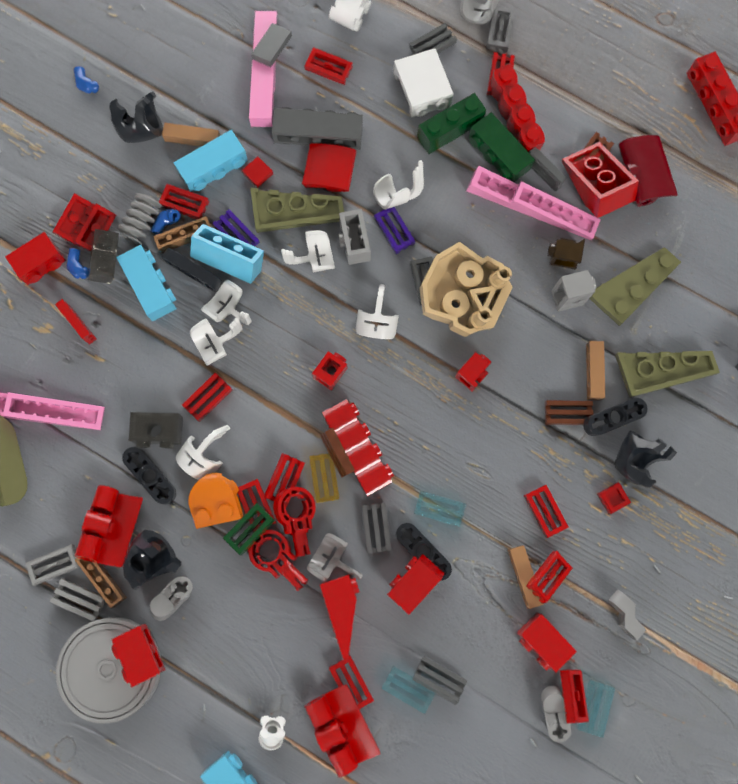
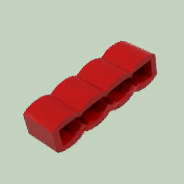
(514, 108)
(361, 453)

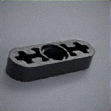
(191, 269)
(606, 416)
(143, 458)
(440, 560)

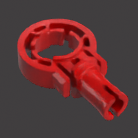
(297, 526)
(288, 569)

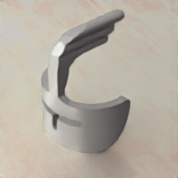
(470, 11)
(326, 547)

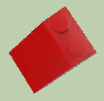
(602, 187)
(341, 604)

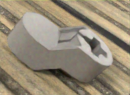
(162, 607)
(626, 619)
(553, 703)

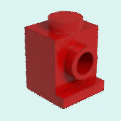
(473, 371)
(322, 376)

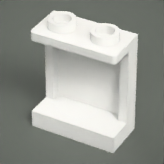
(423, 82)

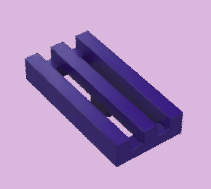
(224, 220)
(403, 245)

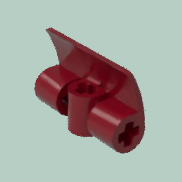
(648, 164)

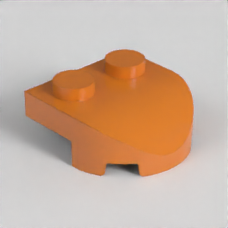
(214, 501)

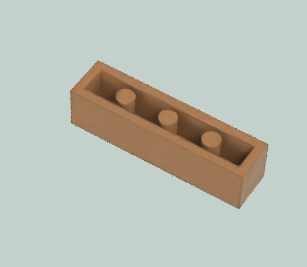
(188, 134)
(179, 236)
(595, 370)
(523, 574)
(102, 582)

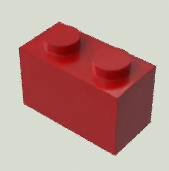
(35, 258)
(415, 583)
(546, 642)
(137, 655)

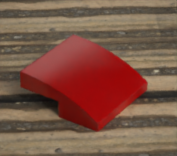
(329, 167)
(81, 220)

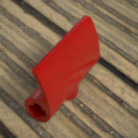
(108, 527)
(341, 730)

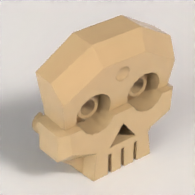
(448, 282)

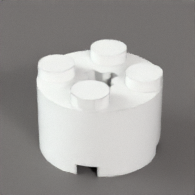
(349, 12)

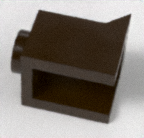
(566, 253)

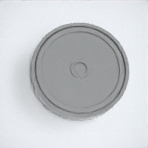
(92, 676)

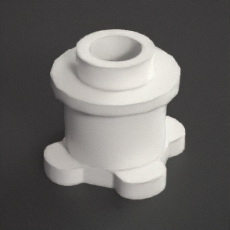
(272, 732)

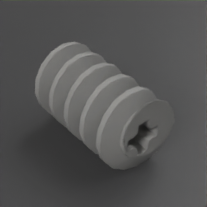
(138, 217)

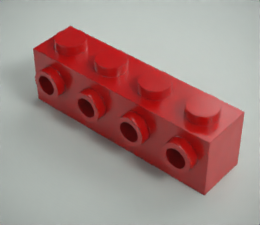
(716, 95)

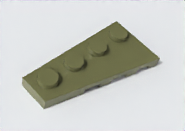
(630, 289)

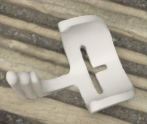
(385, 188)
(313, 238)
(224, 293)
(383, 331)
(198, 335)
(195, 470)

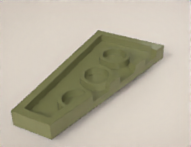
(292, 210)
(656, 371)

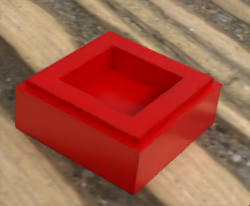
(257, 172)
(614, 498)

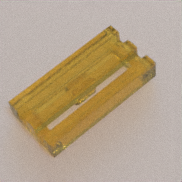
(327, 498)

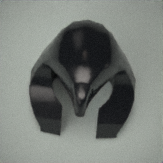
(144, 125)
(637, 455)
(148, 558)

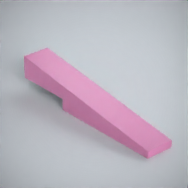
(262, 77)
(532, 203)
(51, 411)

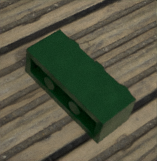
(450, 123)
(500, 148)

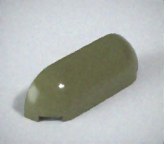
(12, 471)

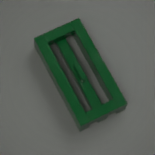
(234, 544)

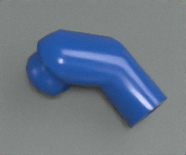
(83, 83)
(164, 219)
(74, 266)

